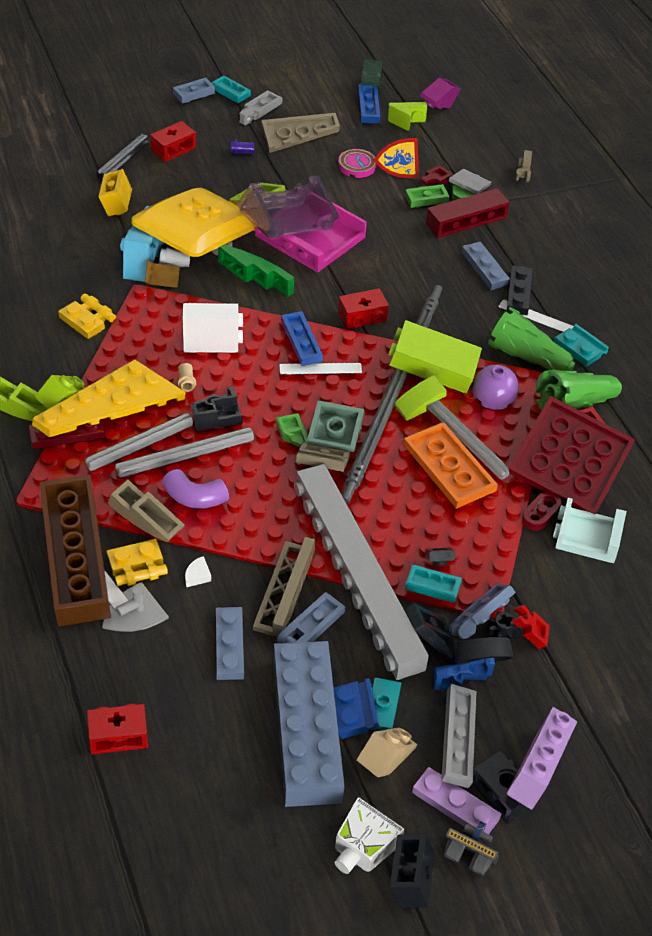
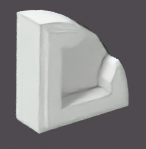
(197, 573)

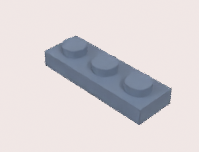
(485, 265)
(229, 643)

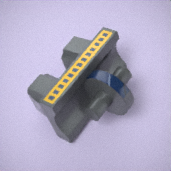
(483, 855)

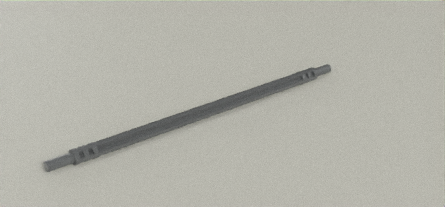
(385, 408)

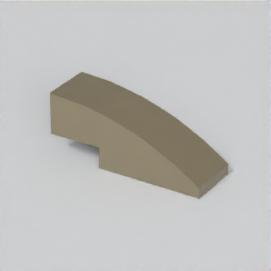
(145, 511)

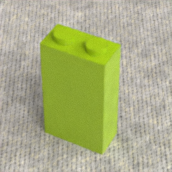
(436, 354)

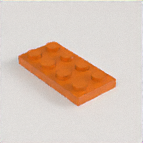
(450, 465)

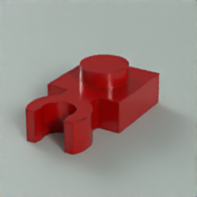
(533, 626)

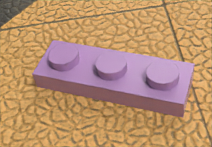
(455, 801)

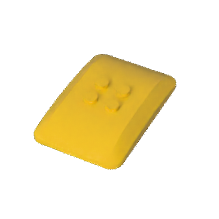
(193, 221)

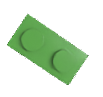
(426, 196)

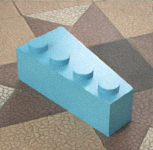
(137, 251)

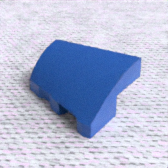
(456, 673)

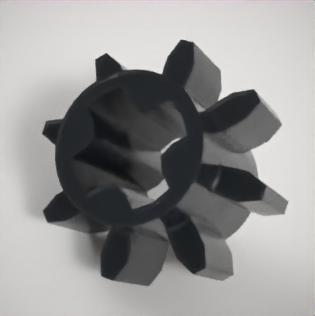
(503, 626)

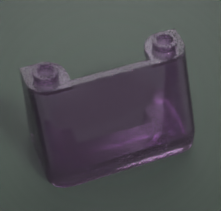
(289, 211)

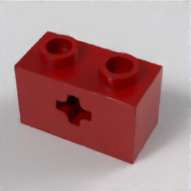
(173, 141)
(363, 308)
(117, 728)

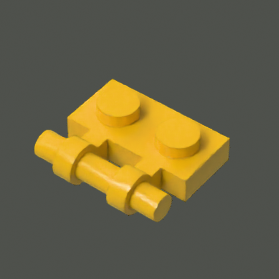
(83, 320)
(136, 557)

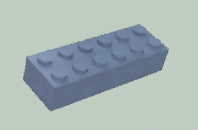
(307, 724)

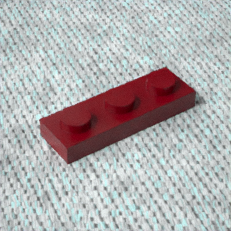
(82, 433)

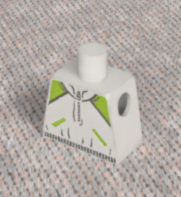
(365, 838)

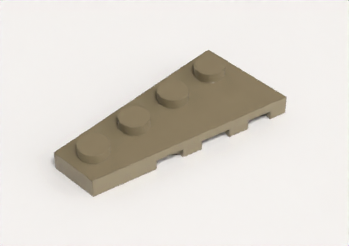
(291, 131)

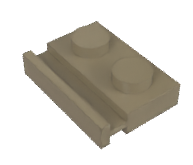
(317, 455)

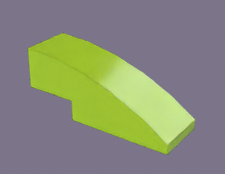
(19, 400)

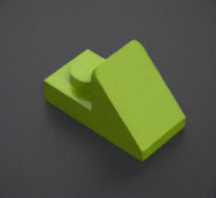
(405, 113)

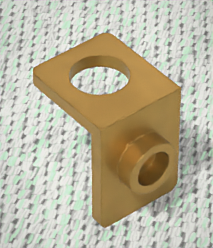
(162, 275)

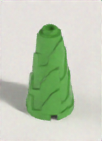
(524, 340)
(575, 388)

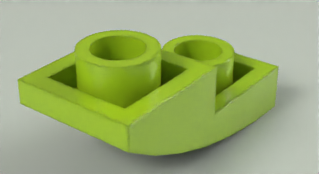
(417, 398)

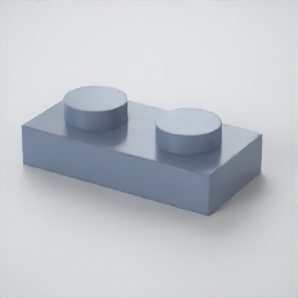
(193, 90)

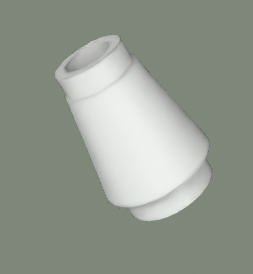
(173, 257)

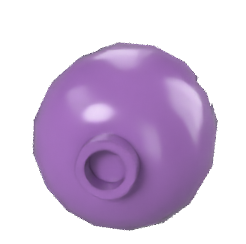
(495, 387)

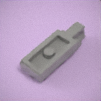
(259, 106)

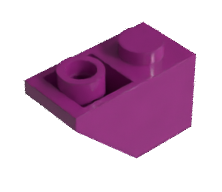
(440, 93)

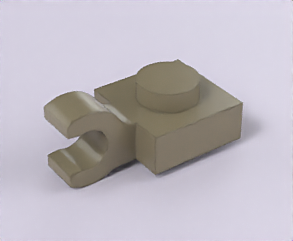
(524, 166)

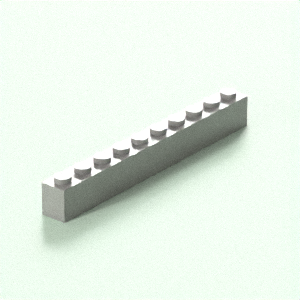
(361, 573)

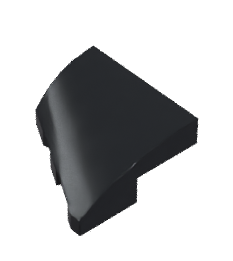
(217, 411)

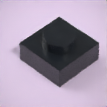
(440, 556)

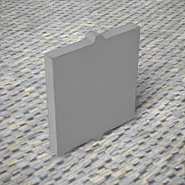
(469, 181)

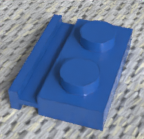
(355, 708)

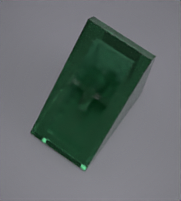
(372, 72)

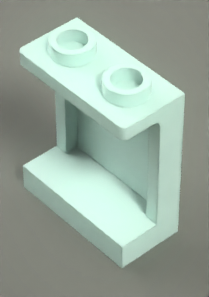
(589, 533)

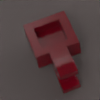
(436, 176)

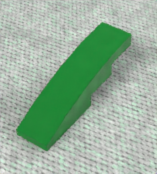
(251, 267)

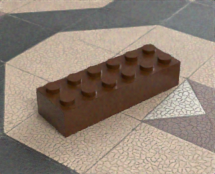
(74, 551)

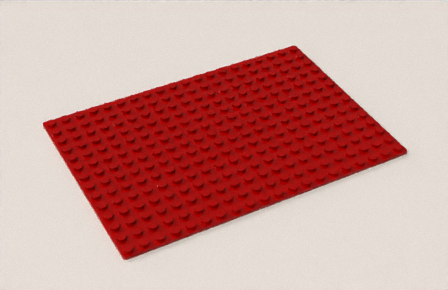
(396, 501)

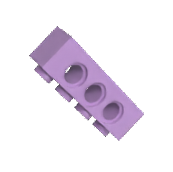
(542, 758)

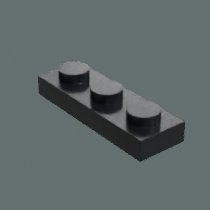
(519, 289)

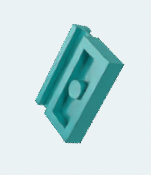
(581, 345)

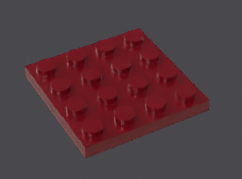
(571, 455)

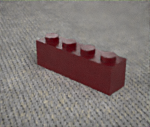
(467, 213)

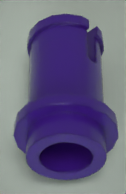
(242, 147)

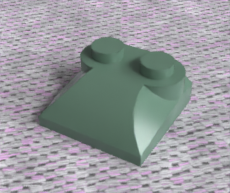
(336, 426)

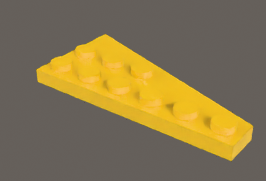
(113, 396)

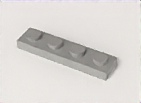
(459, 736)

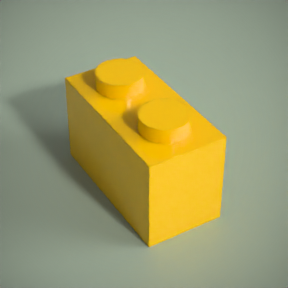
(115, 192)

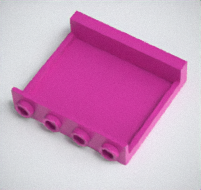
(321, 247)

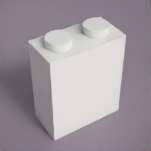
(211, 327)

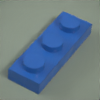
(369, 104)
(301, 338)

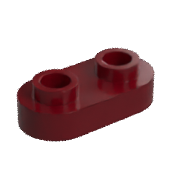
(537, 514)

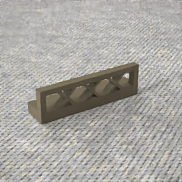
(289, 590)

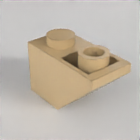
(386, 751)

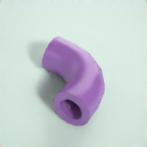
(194, 494)

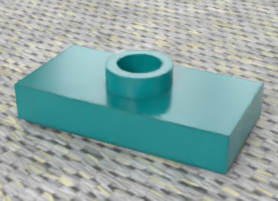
(231, 89)
(433, 583)
(386, 699)

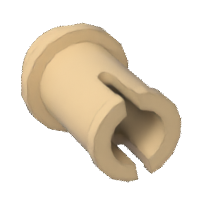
(186, 381)

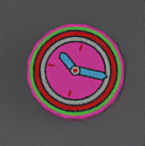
(357, 163)

